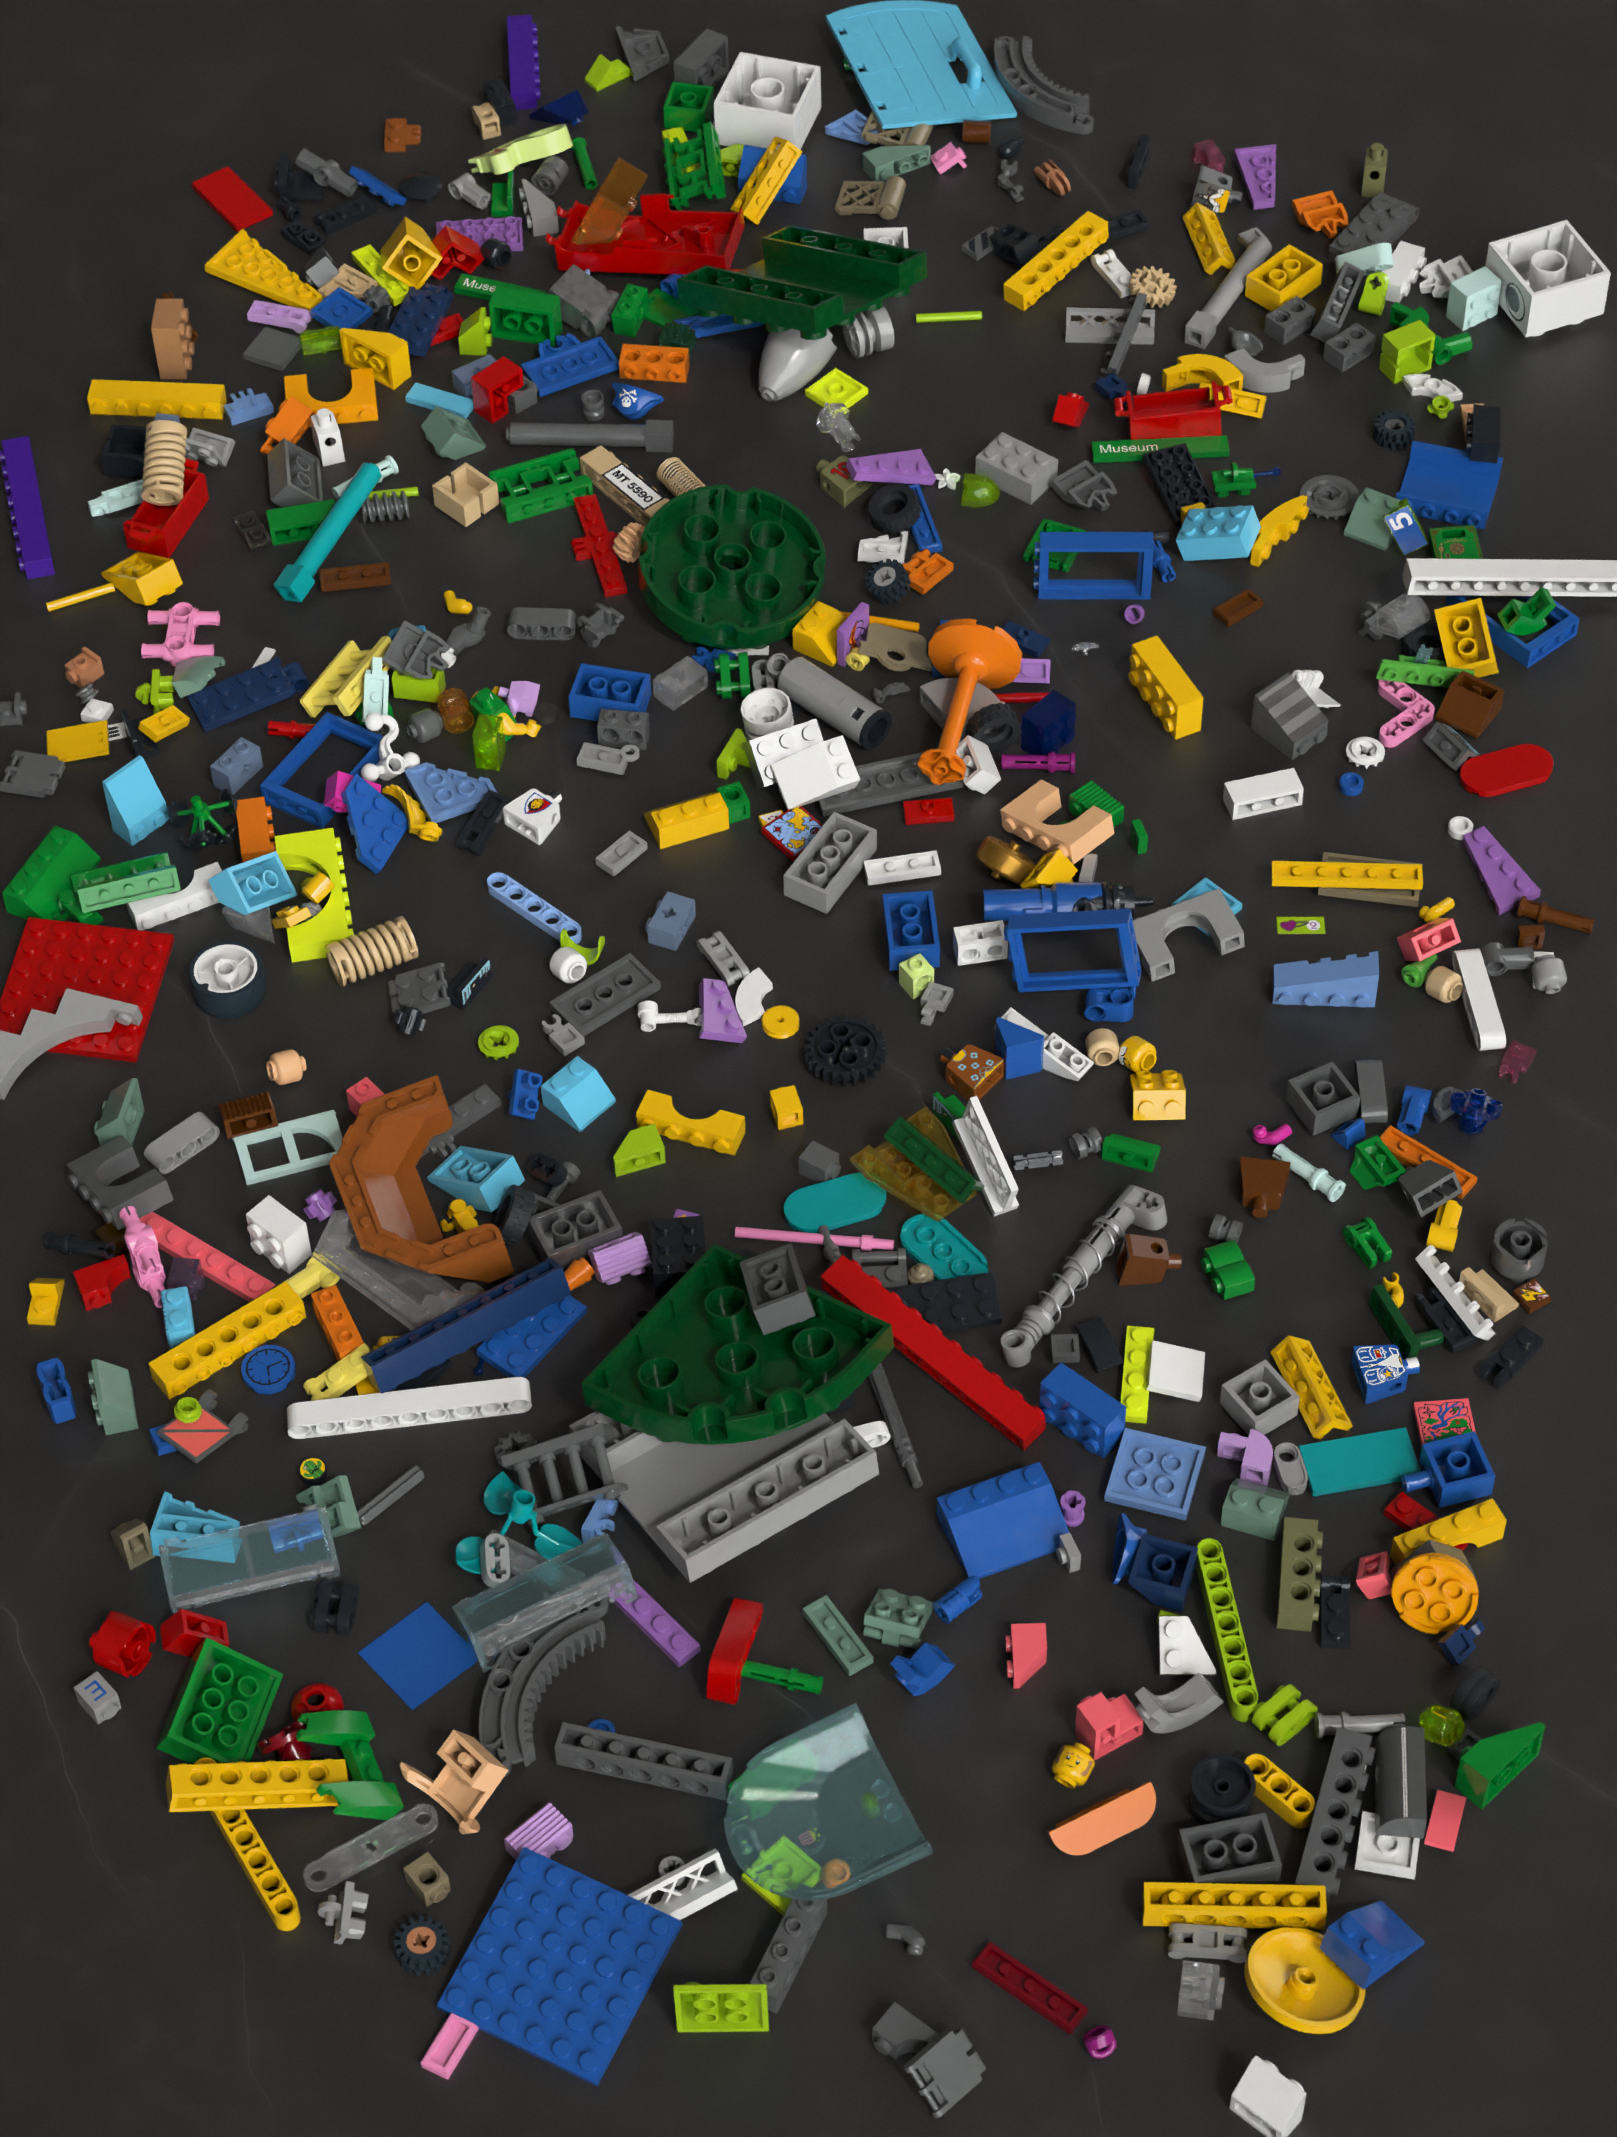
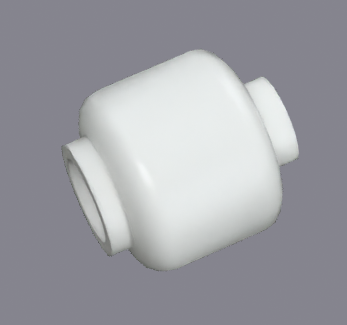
(568, 965)

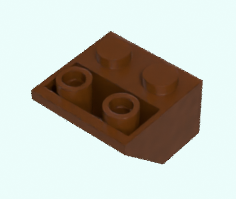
(1470, 704)

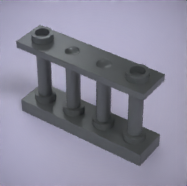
(570, 1445)

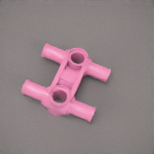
(181, 631)
(144, 1254)

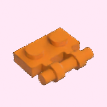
(929, 570)

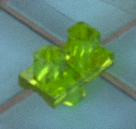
(321, 340)

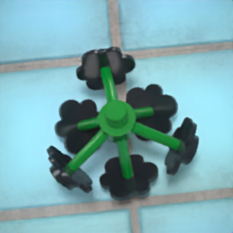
(206, 817)

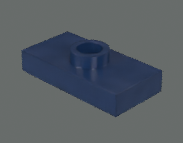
(1027, 640)

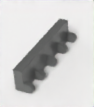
(1125, 338)

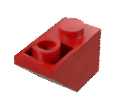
(1070, 409)

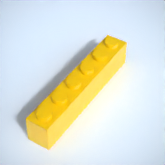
(150, 398)

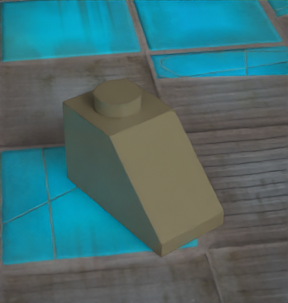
(133, 1543)

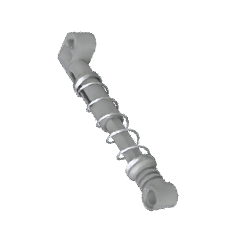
(1132, 1207)

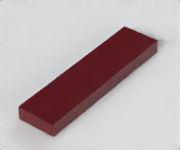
(1030, 1988)

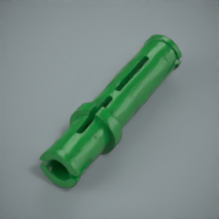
(785, 1677)

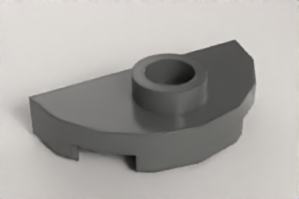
(1440, 1104)

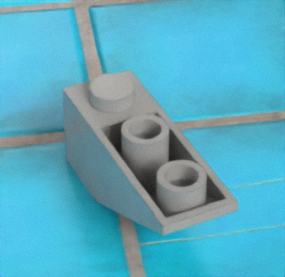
(539, 210)

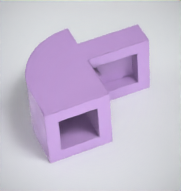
(1253, 1451)

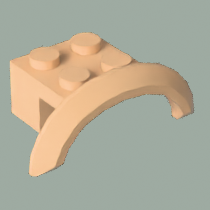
(464, 1781)

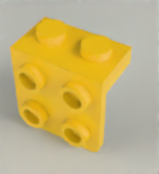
(1158, 1095)

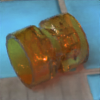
(455, 710)

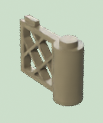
(911, 135)
(885, 199)

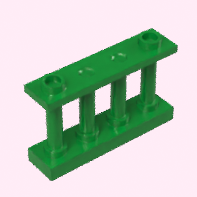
(125, 882)

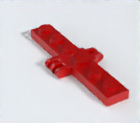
(598, 546)

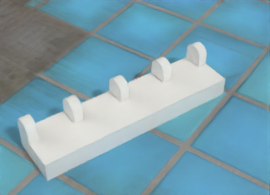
(1454, 1295)

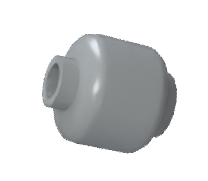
(1549, 974)

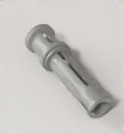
(1327, 1724)

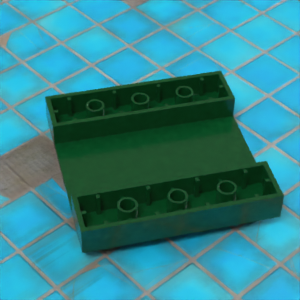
(805, 282)

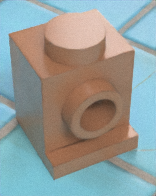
(84, 668)

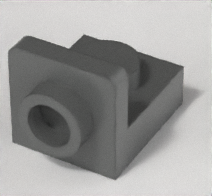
(12, 712)

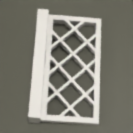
(986, 1158)

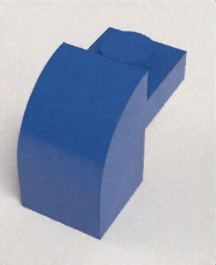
(923, 1670)

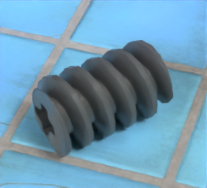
(385, 506)

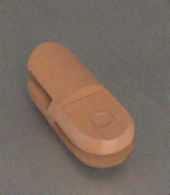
(1053, 177)

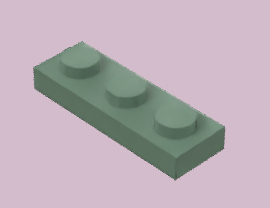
(837, 1635)

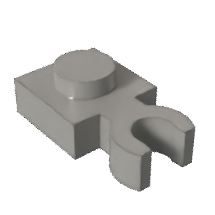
(563, 1038)

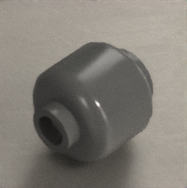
(424, 725)

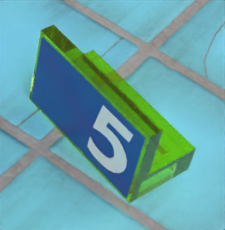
(1406, 528)

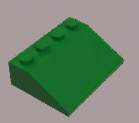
(219, 1706)

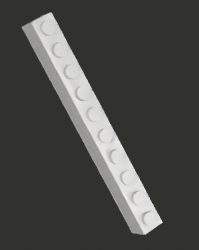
(1510, 577)

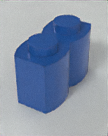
(56, 1390)

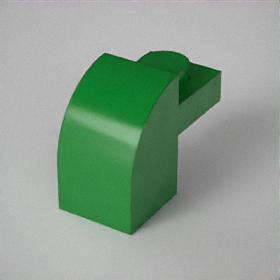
(1402, 315)
(1527, 617)

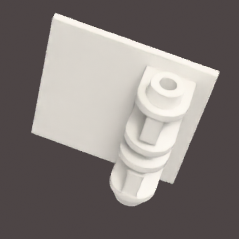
(1310, 682)

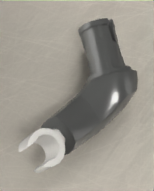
(466, 635)

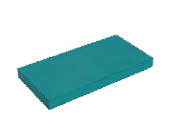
(1358, 1461)

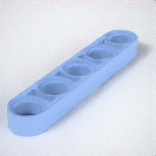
(530, 899)

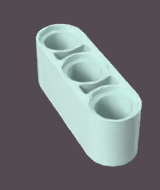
(1368, 259)

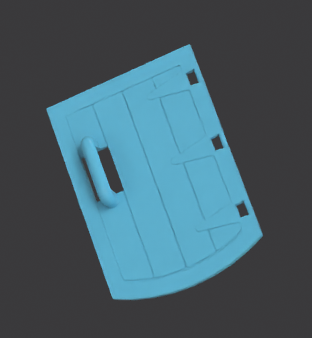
(907, 67)

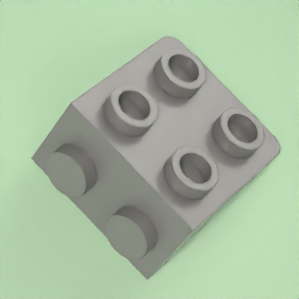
(209, 447)

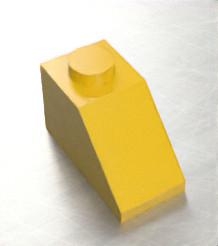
(1050, 869)

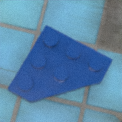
(373, 822)

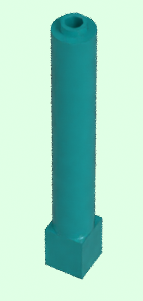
(298, 578)

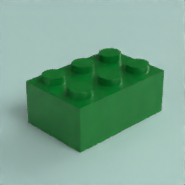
(525, 315)

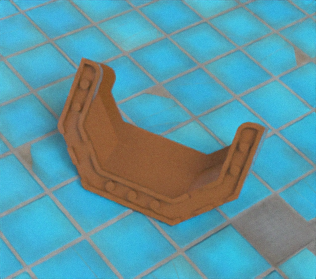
(386, 1194)

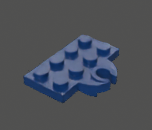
(569, 363)
(523, 1346)

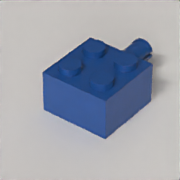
(1453, 1470)

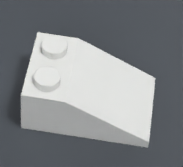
(816, 773)

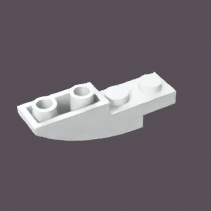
(1058, 1055)

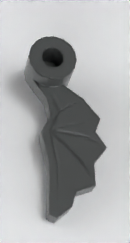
(891, 689)

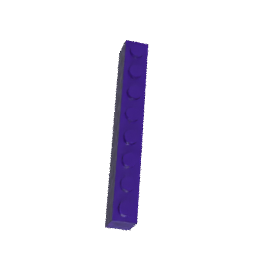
(27, 507)

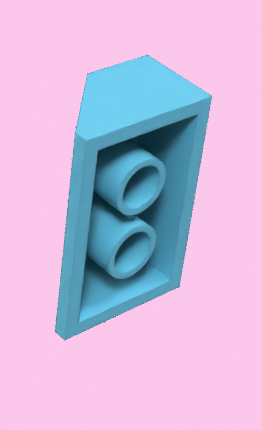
(253, 884)

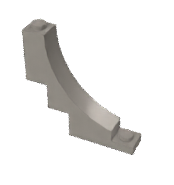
(76, 1016)

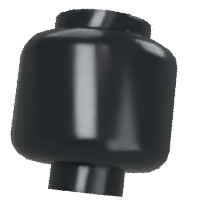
(496, 253)

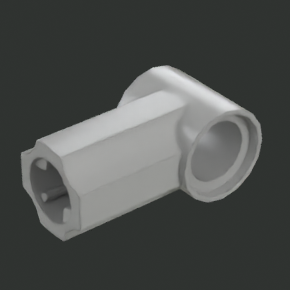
(466, 188)

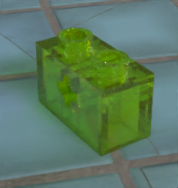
(489, 742)

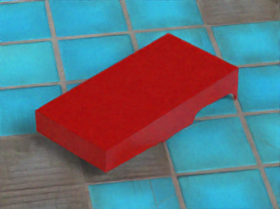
(654, 243)

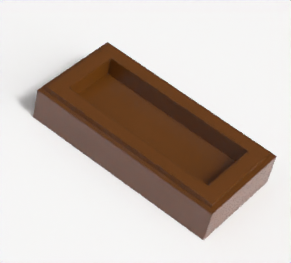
(1238, 607)

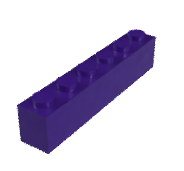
(523, 61)

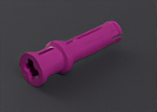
(1008, 762)

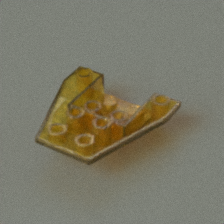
(903, 1178)

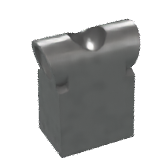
(584, 301)

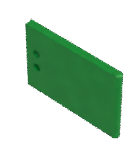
(666, 308)

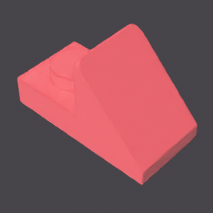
(1374, 1575)

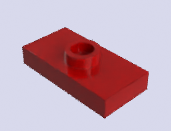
(928, 811)

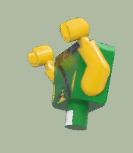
(489, 703)

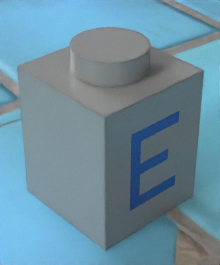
(97, 1698)

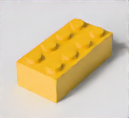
(1166, 687)

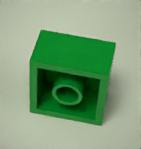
(688, 106)

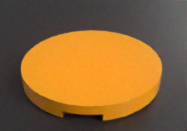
(1434, 1592)

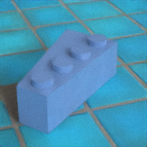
(1327, 982)

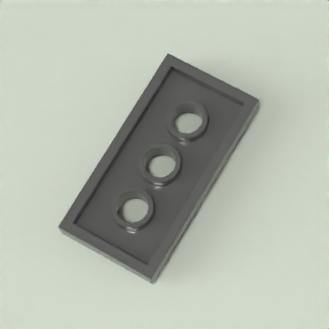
(605, 981)

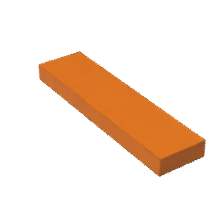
(1414, 1153)

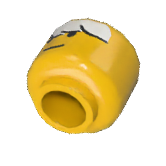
(1137, 1054)

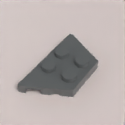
(642, 51)

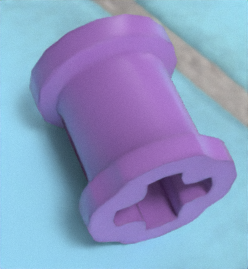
(1072, 1508)

